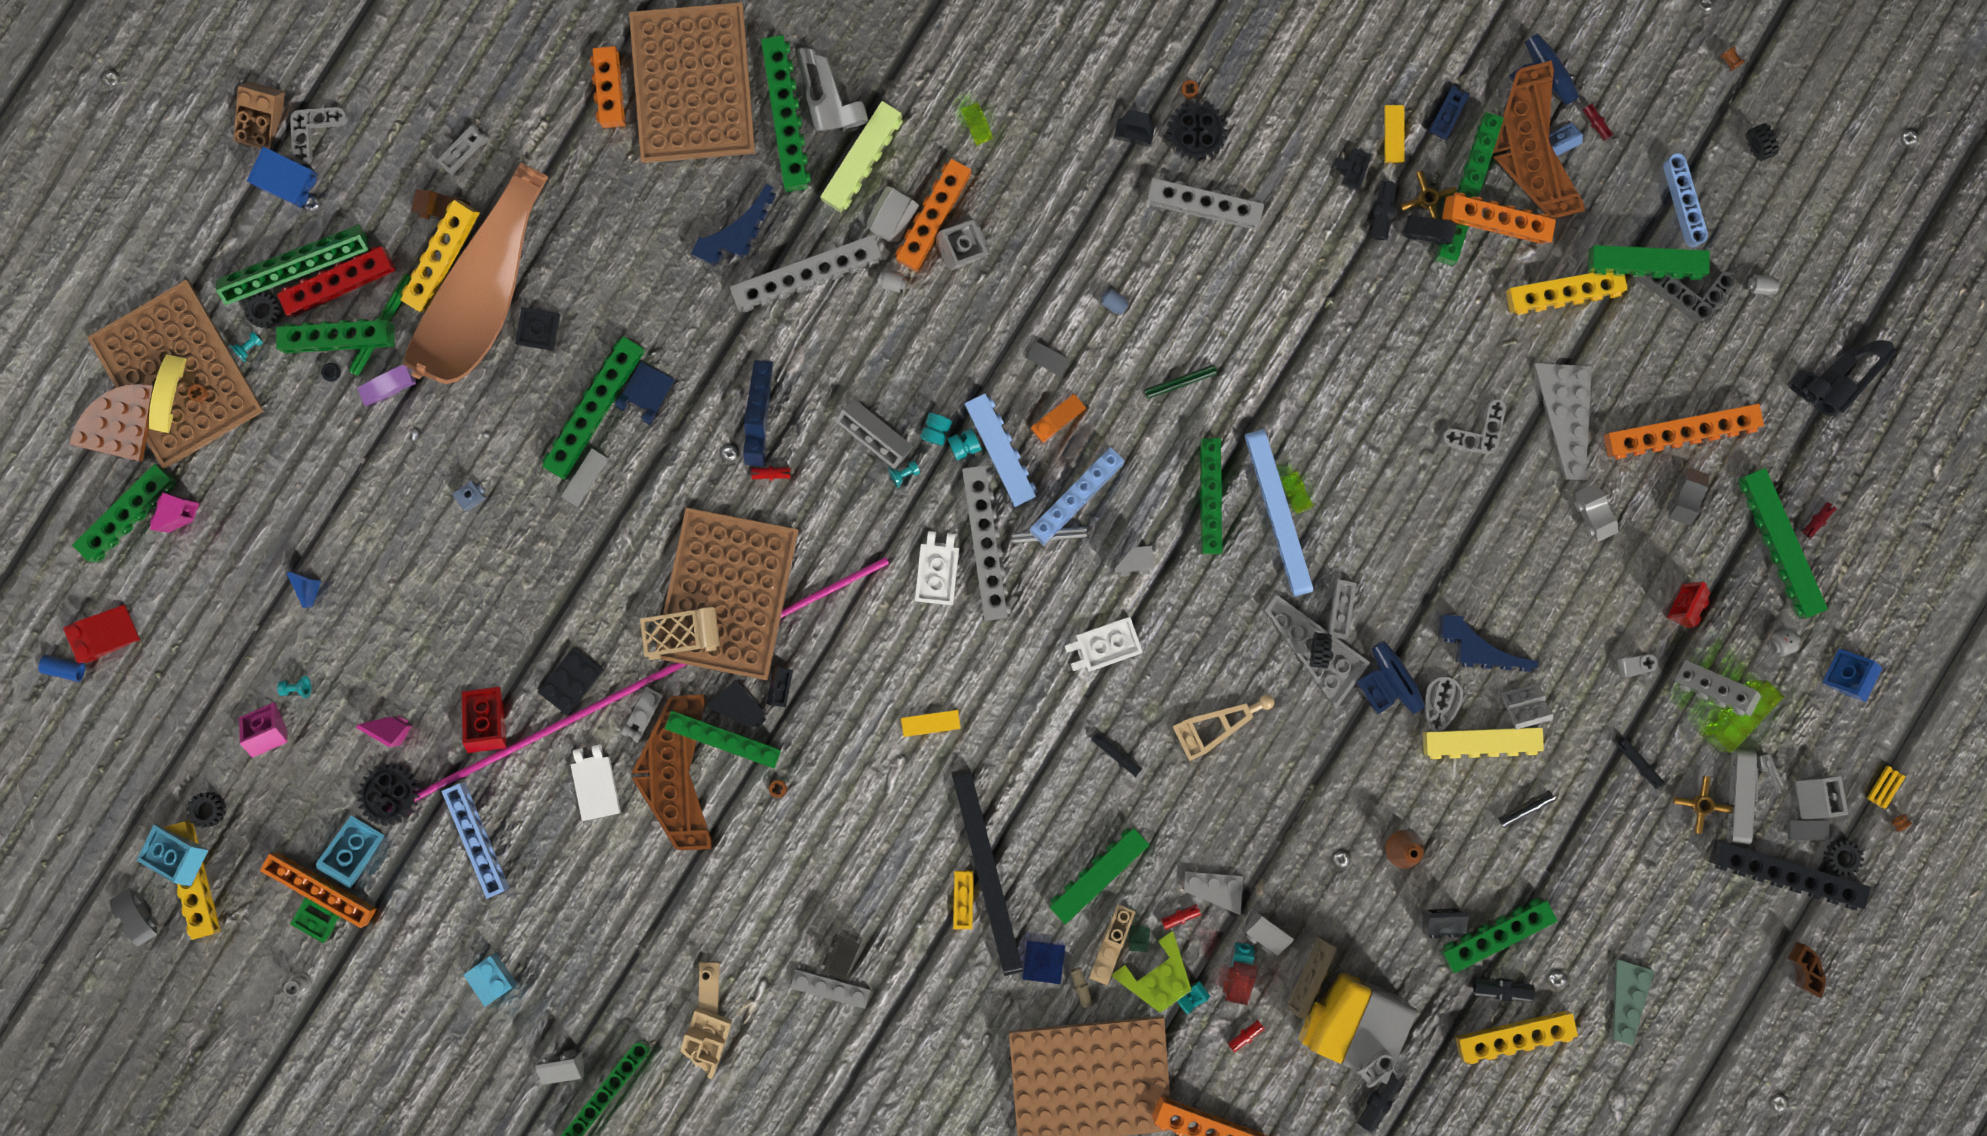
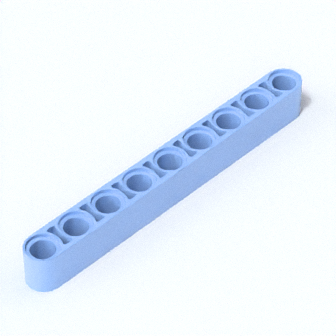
(1278, 512)

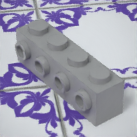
(874, 433)
(1717, 688)

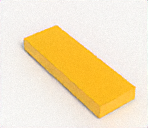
(1394, 134)
(930, 723)
(963, 899)

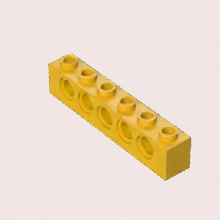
(449, 252)
(1519, 305)
(200, 888)
(1467, 1042)

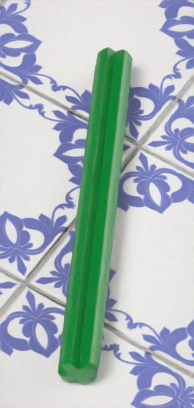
(388, 312)

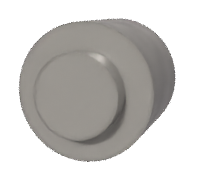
(892, 281)
(1763, 285)

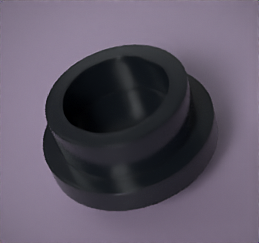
(331, 372)

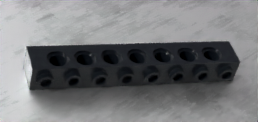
(1857, 892)

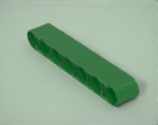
(609, 1088)

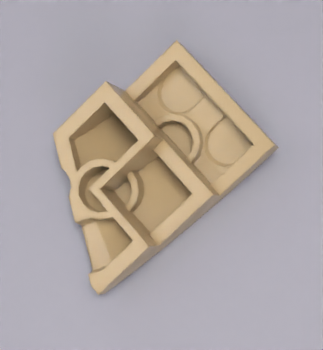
(706, 1040)

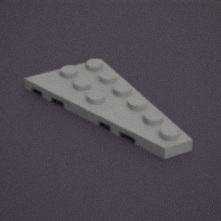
(1567, 408)
(1298, 630)

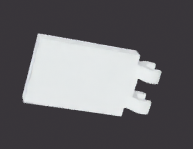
(937, 571)
(1105, 645)
(595, 784)

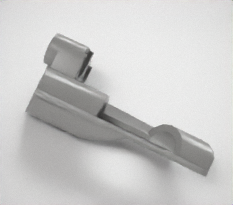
(828, 111)

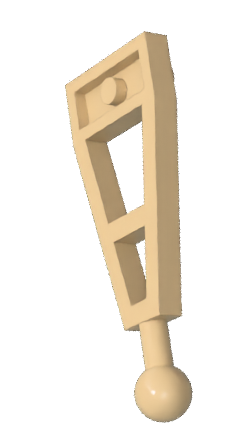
(1188, 735)

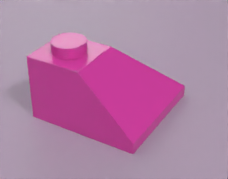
(388, 730)

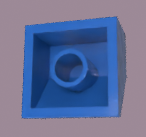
(1852, 675)

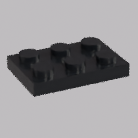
(570, 681)

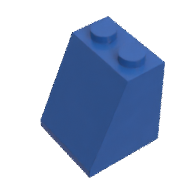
(282, 177)

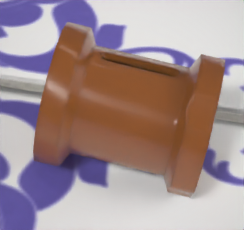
(1732, 58)

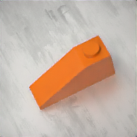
(1057, 419)

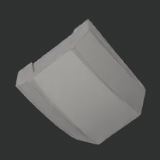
(892, 215)
(962, 244)

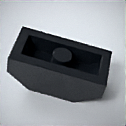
(1135, 128)

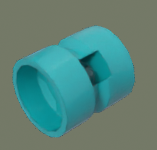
(936, 428)
(964, 444)

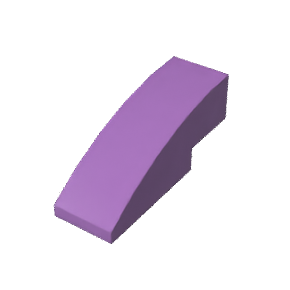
(386, 385)

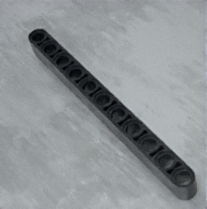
(987, 871)

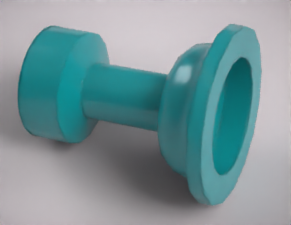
(241, 350)
(897, 476)
(302, 687)

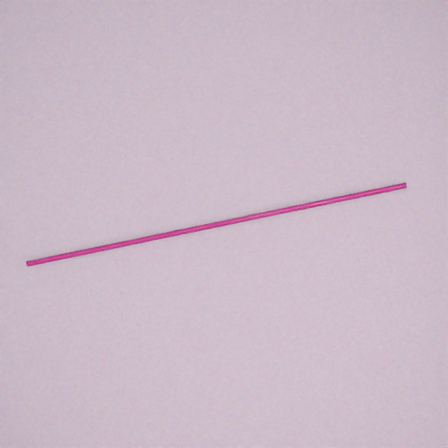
(627, 690)

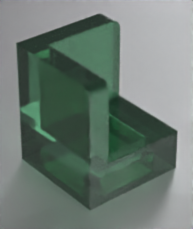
(1139, 938)

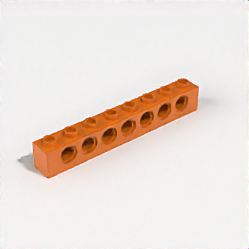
(1749, 414)

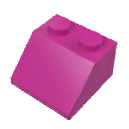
(262, 730)

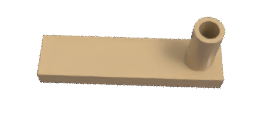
(709, 986)

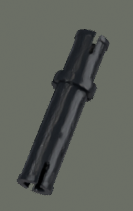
(1123, 759)
(1640, 763)
(1531, 806)

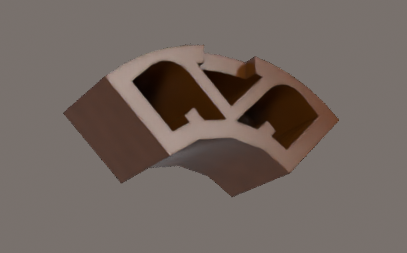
(432, 205)
(1809, 969)

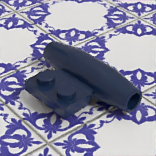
(1562, 82)
(1391, 682)

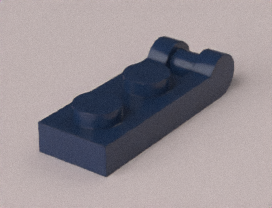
(1448, 113)

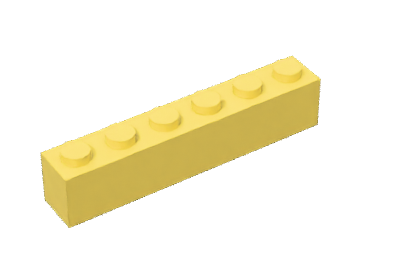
(1483, 741)

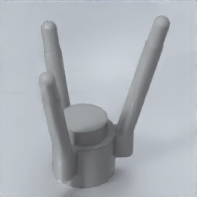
(1766, 763)

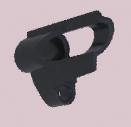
(1833, 390)

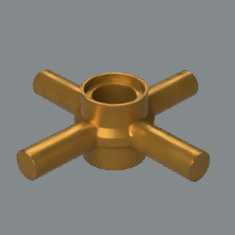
(1425, 190)
(1710, 805)

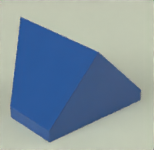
(305, 588)

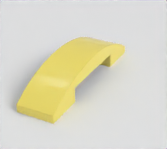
(164, 393)

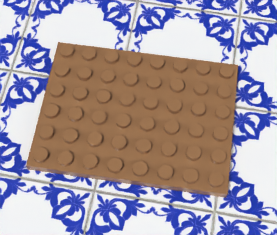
(692, 82)
(179, 327)
(742, 573)
(1089, 1078)

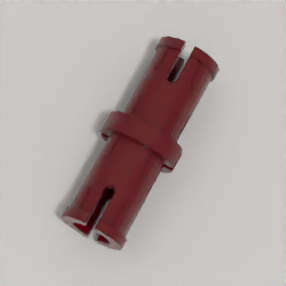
(1597, 122)
(1819, 520)

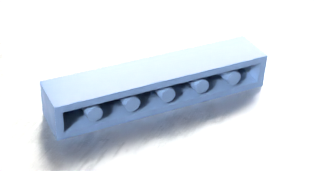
(1000, 451)

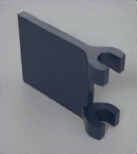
(646, 390)

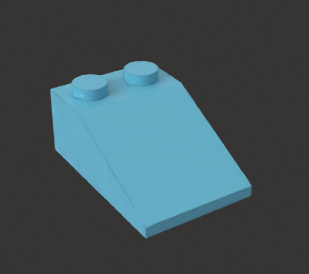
(349, 852)
(172, 856)

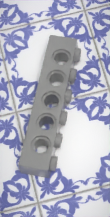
(1194, 207)

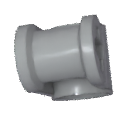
(1633, 665)
(1374, 1068)

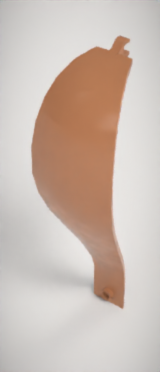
(477, 290)

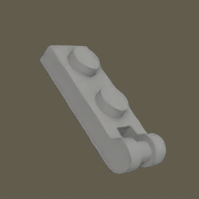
(462, 149)
(643, 713)

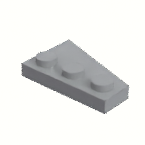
(1216, 888)

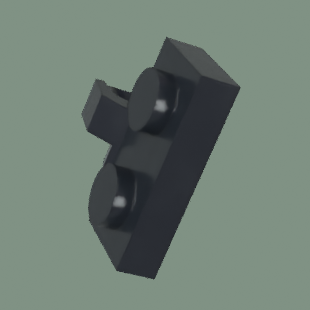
(1353, 168)

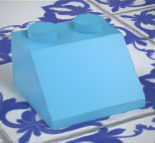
(490, 979)

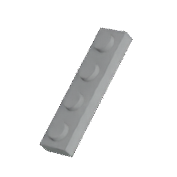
(830, 988)

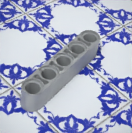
(1742, 796)

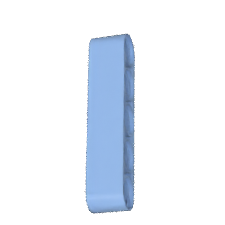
(1688, 191)

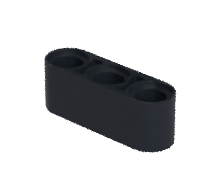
(1429, 229)

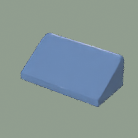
(1565, 138)

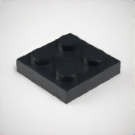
(537, 329)

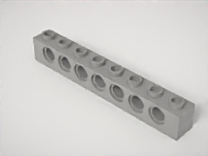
(741, 290)
(973, 475)

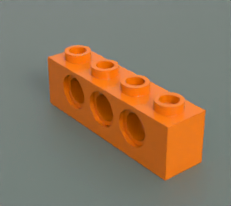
(615, 116)

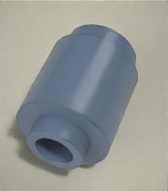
(1114, 301)

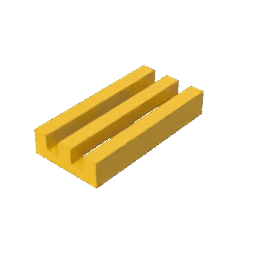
(1900, 777)

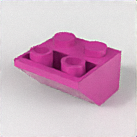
(172, 513)

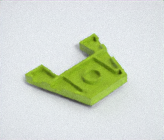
(1163, 984)

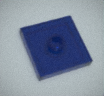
(1043, 962)

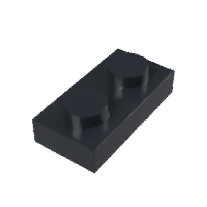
(779, 686)

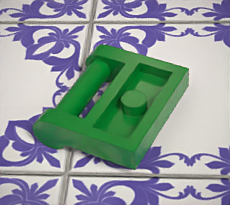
(312, 923)

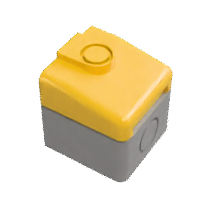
(1357, 1022)

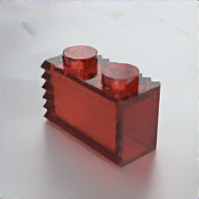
(1240, 983)

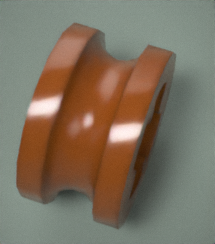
(1195, 89)
(197, 387)
(783, 791)
(1901, 822)

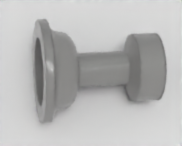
(298, 985)

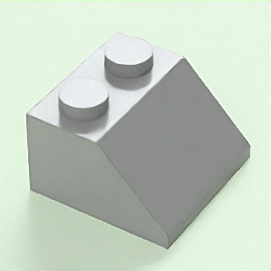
(1268, 934)

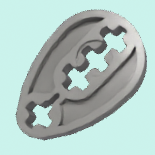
(1453, 702)

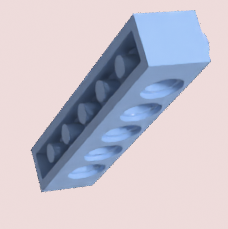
(1077, 496)
(475, 840)

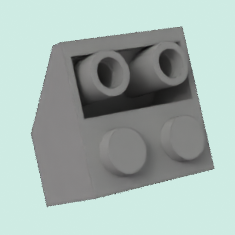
(1136, 560)
(1821, 797)
(561, 1067)

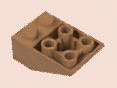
(257, 114)

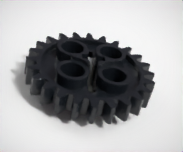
(1214, 132)
(378, 810)

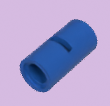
(61, 668)

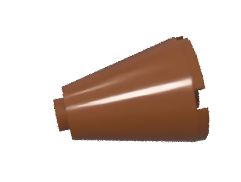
(1404, 849)

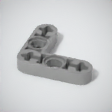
(308, 124)
(1480, 439)

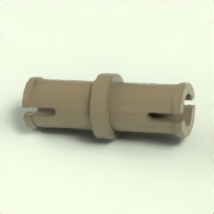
(1081, 987)

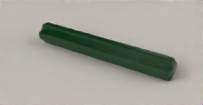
(1180, 381)

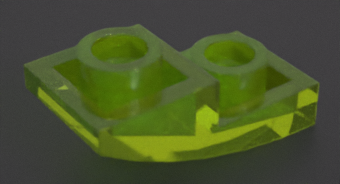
(977, 123)
(1296, 493)

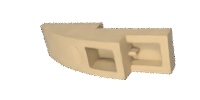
(1111, 944)

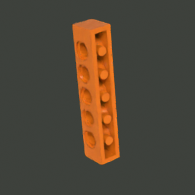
(1542, 225)
(914, 260)
(318, 889)
(1167, 1108)

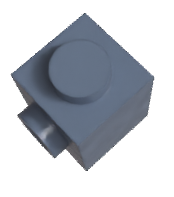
(470, 495)

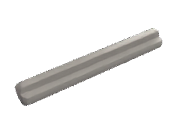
(1064, 533)

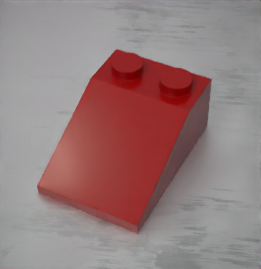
(1689, 604)
(101, 634)
(483, 720)

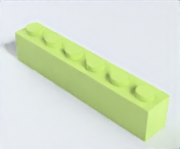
(861, 157)

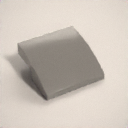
(1527, 706)

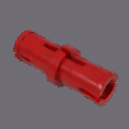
(771, 473)
(1180, 917)
(1246, 1036)

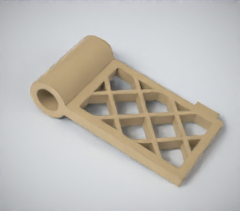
(704, 626)

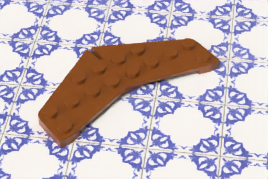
(1531, 156)
(670, 786)

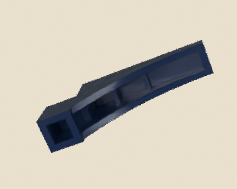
(738, 236)
(757, 413)
(1474, 650)

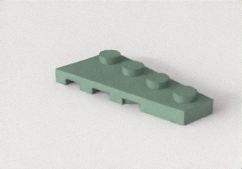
(1631, 992)

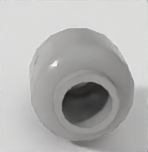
(1784, 642)

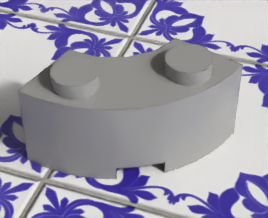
(1596, 512)

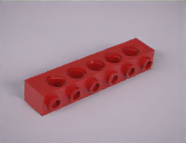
(382, 266)

